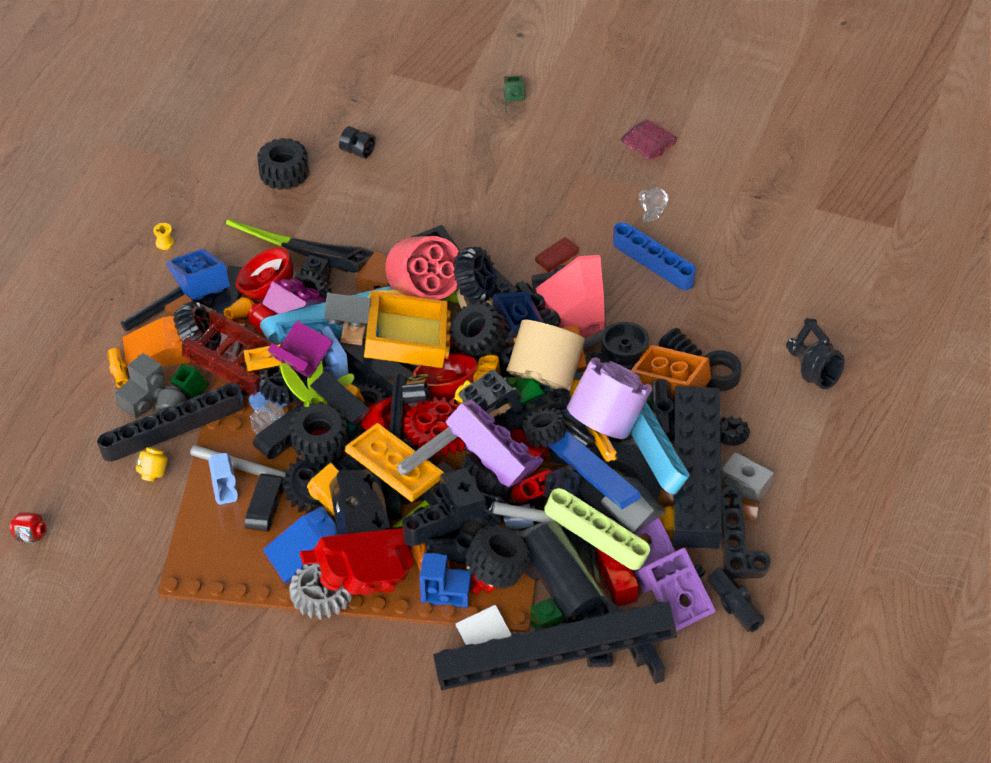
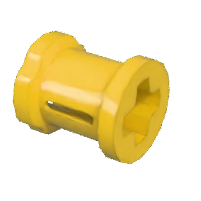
(163, 233)

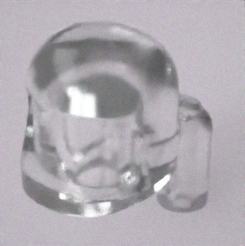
(653, 202)

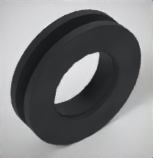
(629, 461)

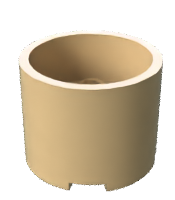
(546, 354)

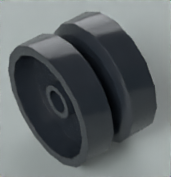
(624, 343)

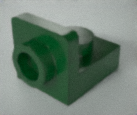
(514, 88)

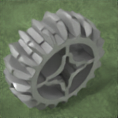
(309, 596)

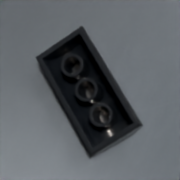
(563, 571)

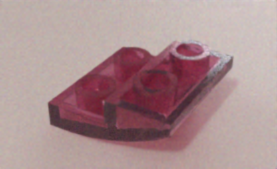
(648, 139)

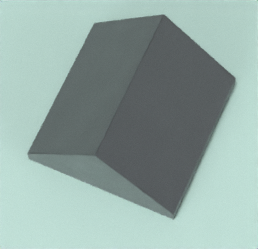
(638, 513)

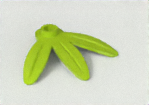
(299, 389)

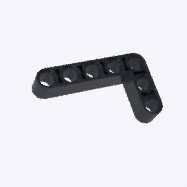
(429, 522)

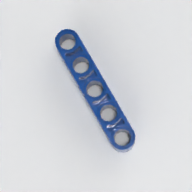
(654, 256)

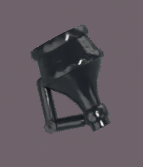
(818, 361)

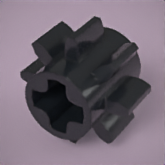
(550, 317)

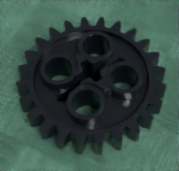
(296, 488)

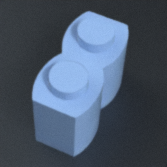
(223, 478)

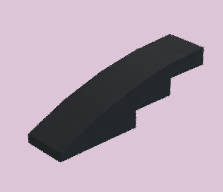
(642, 654)

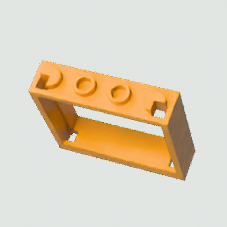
(402, 350)

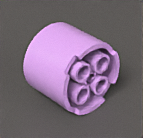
(609, 398)

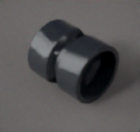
(357, 142)

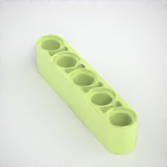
(597, 529)

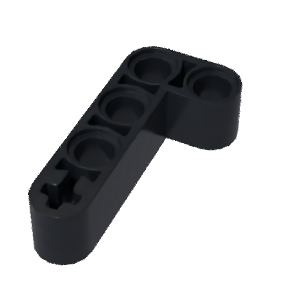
(737, 533)

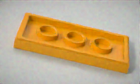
(383, 452)

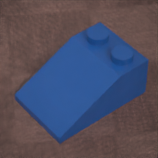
(199, 273)
(300, 536)

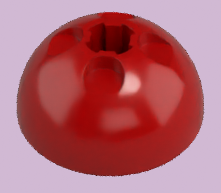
(257, 286)
(446, 380)

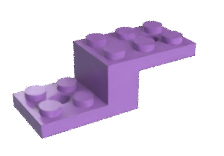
(670, 576)

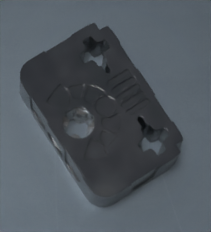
(358, 502)

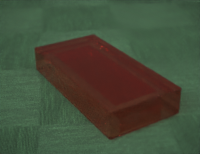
(557, 254)

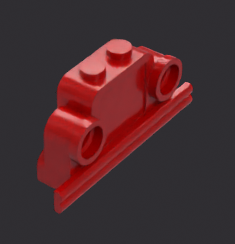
(361, 561)

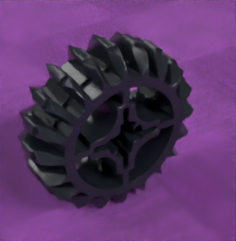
(475, 274)
(192, 322)
(275, 388)

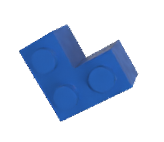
(442, 584)

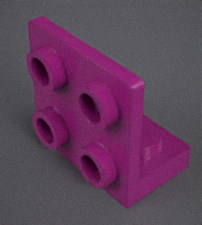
(302, 349)

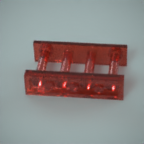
(215, 362)

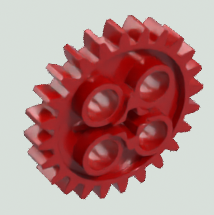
(430, 420)

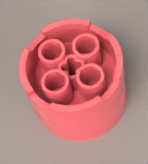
(409, 262)

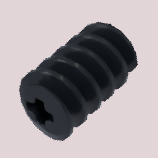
(677, 341)

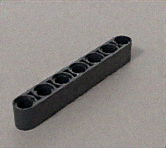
(171, 422)

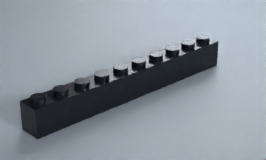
(555, 645)

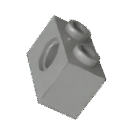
(747, 476)

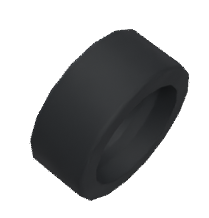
(727, 359)

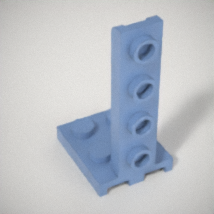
(334, 361)

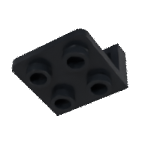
(491, 390)

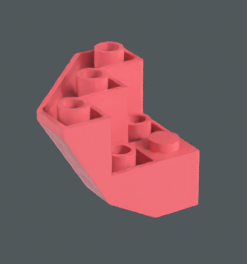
(577, 295)

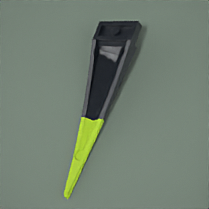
(340, 257)

